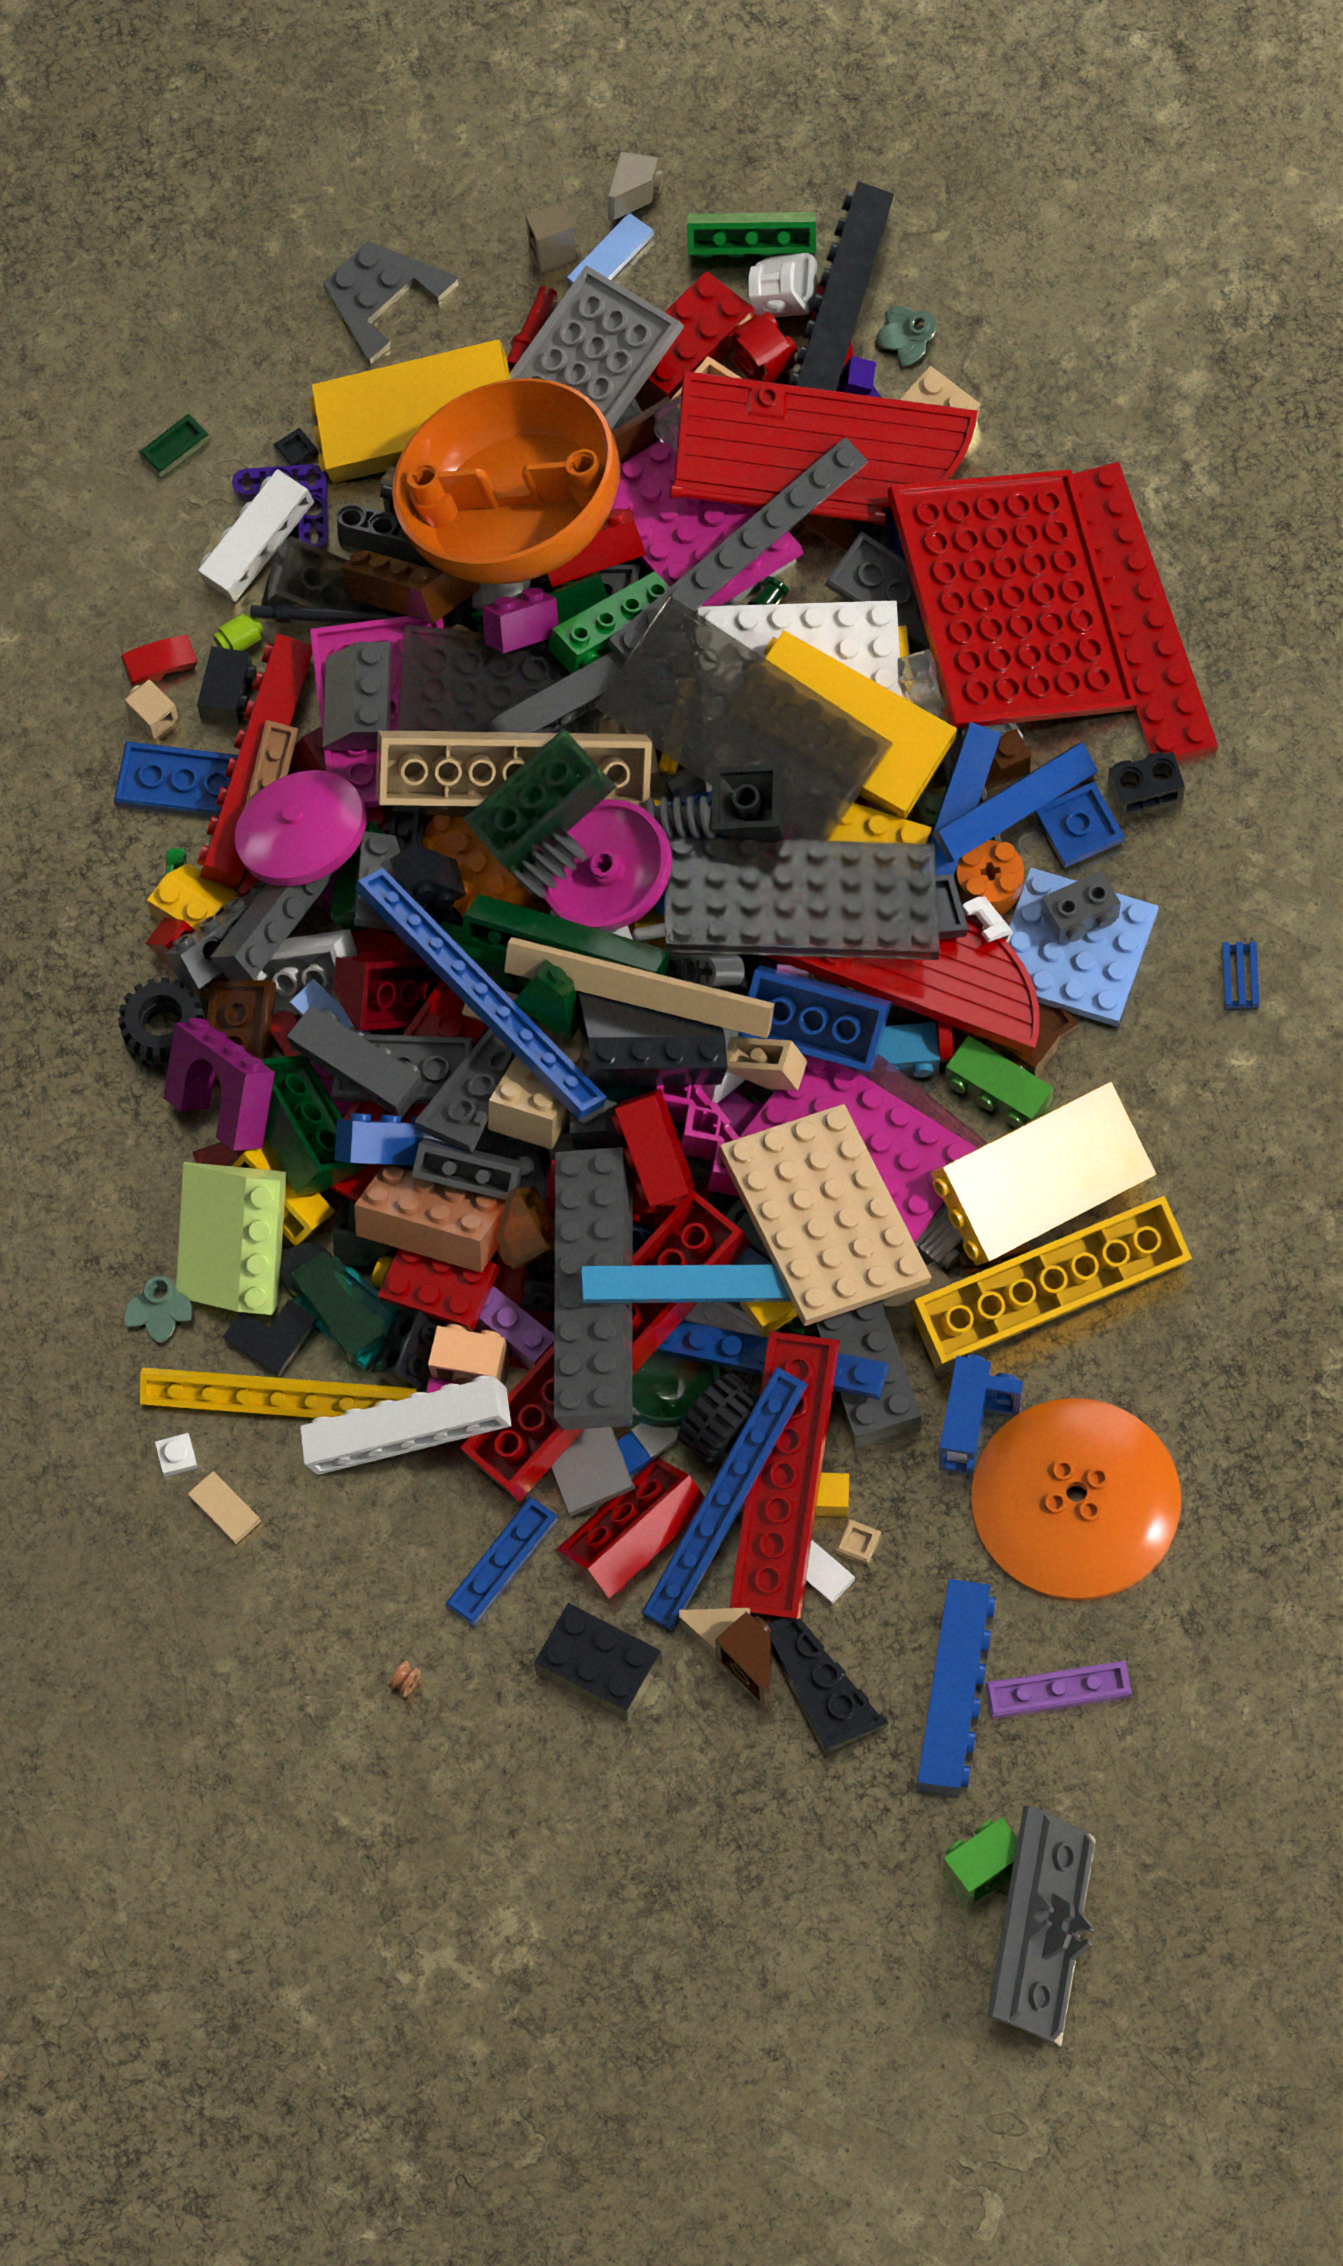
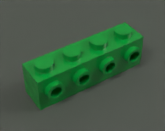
(751, 233)
(587, 634)

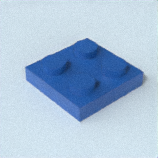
(1079, 824)

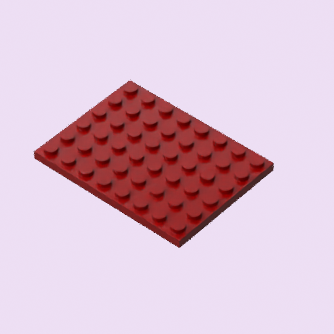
(1012, 598)

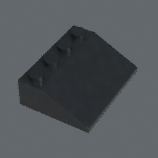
(647, 1046)

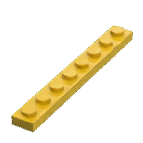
(260, 1393)

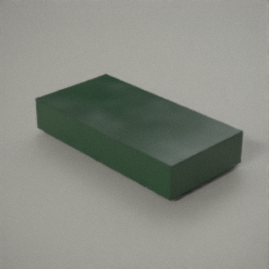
(174, 445)

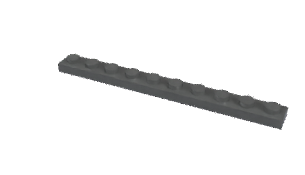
(749, 540)

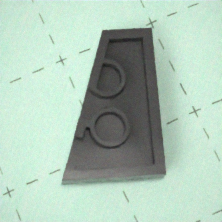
(374, 854)

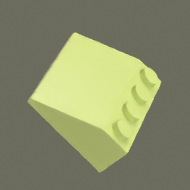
(231, 1236)

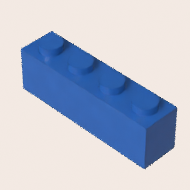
(377, 1141)

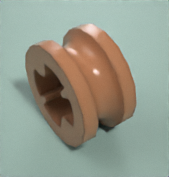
(404, 1678)

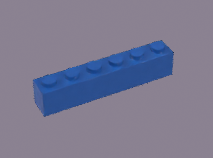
(954, 1688)

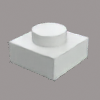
(176, 1455)

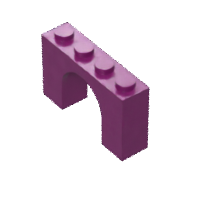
(244, 1082)

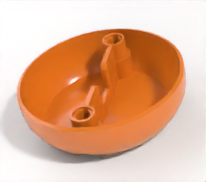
(507, 481)

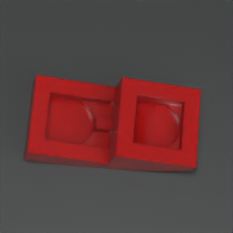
(158, 658)

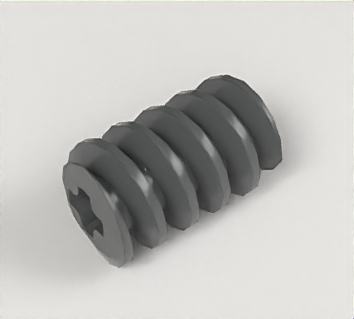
(683, 819)
(550, 864)

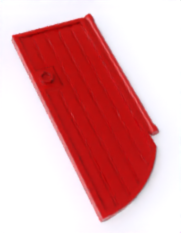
(756, 437)
(969, 987)

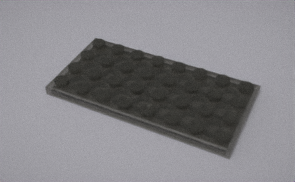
(725, 706)
(802, 898)

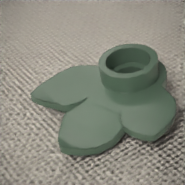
(903, 336)
(158, 1314)

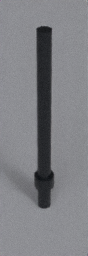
(285, 613)

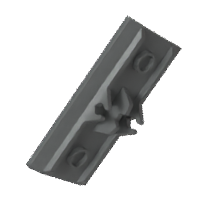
(1042, 1926)

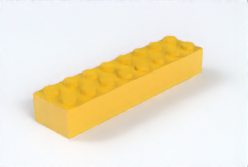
(1049, 1281)

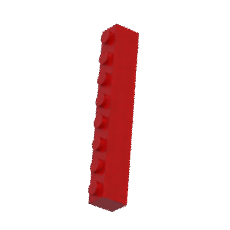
(275, 701)

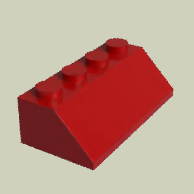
(633, 1527)

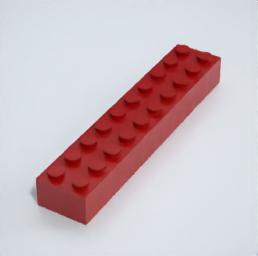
(528, 1448)

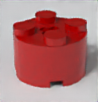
(762, 349)

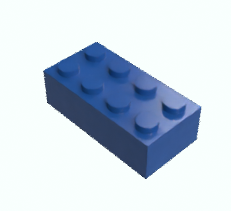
(822, 1017)

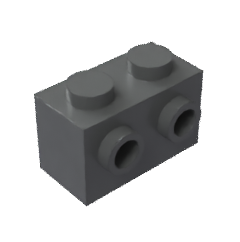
(1080, 908)

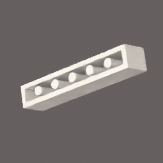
(405, 1425)

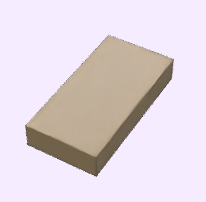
(224, 1507)

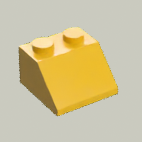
(188, 896)

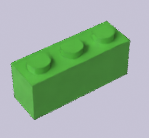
(998, 1083)

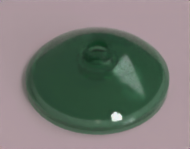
(668, 1376)

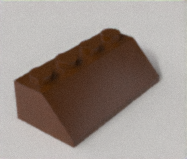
(404, 586)

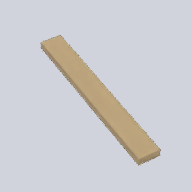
(645, 988)

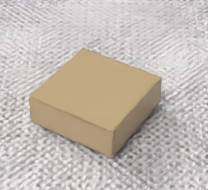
(858, 1542)

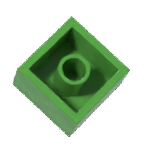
(981, 1863)

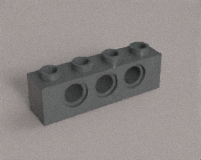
(187, 954)

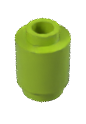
(238, 633)

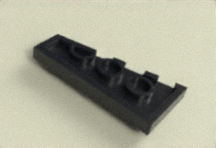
(825, 1694)

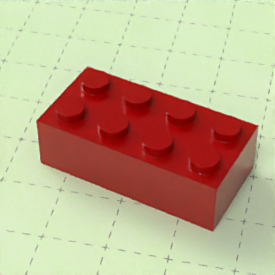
(708, 315)

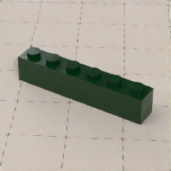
(493, 922)

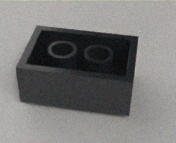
(598, 1662)

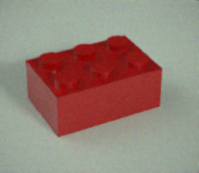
(653, 1147)

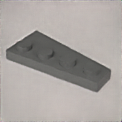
(462, 1104)

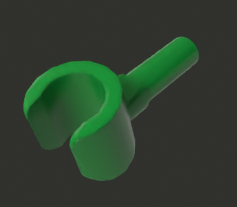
(175, 858)

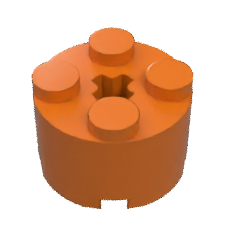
(993, 861)

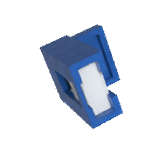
(970, 1395)

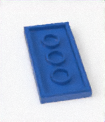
(171, 779)

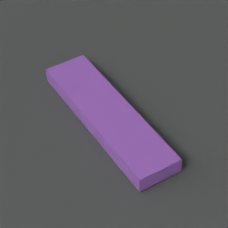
(1058, 1689)

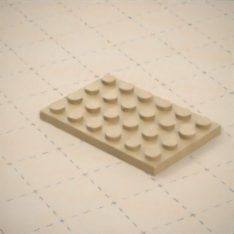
(824, 1214)

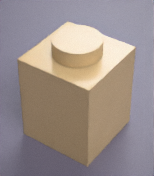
(151, 708)

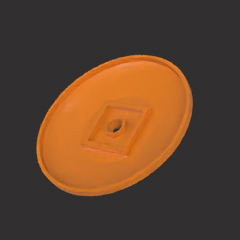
(1064, 1544)

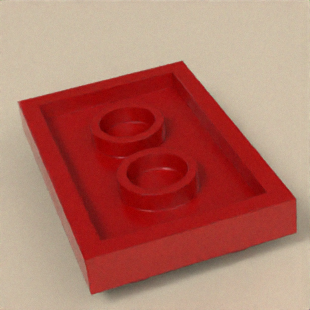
(438, 1288)

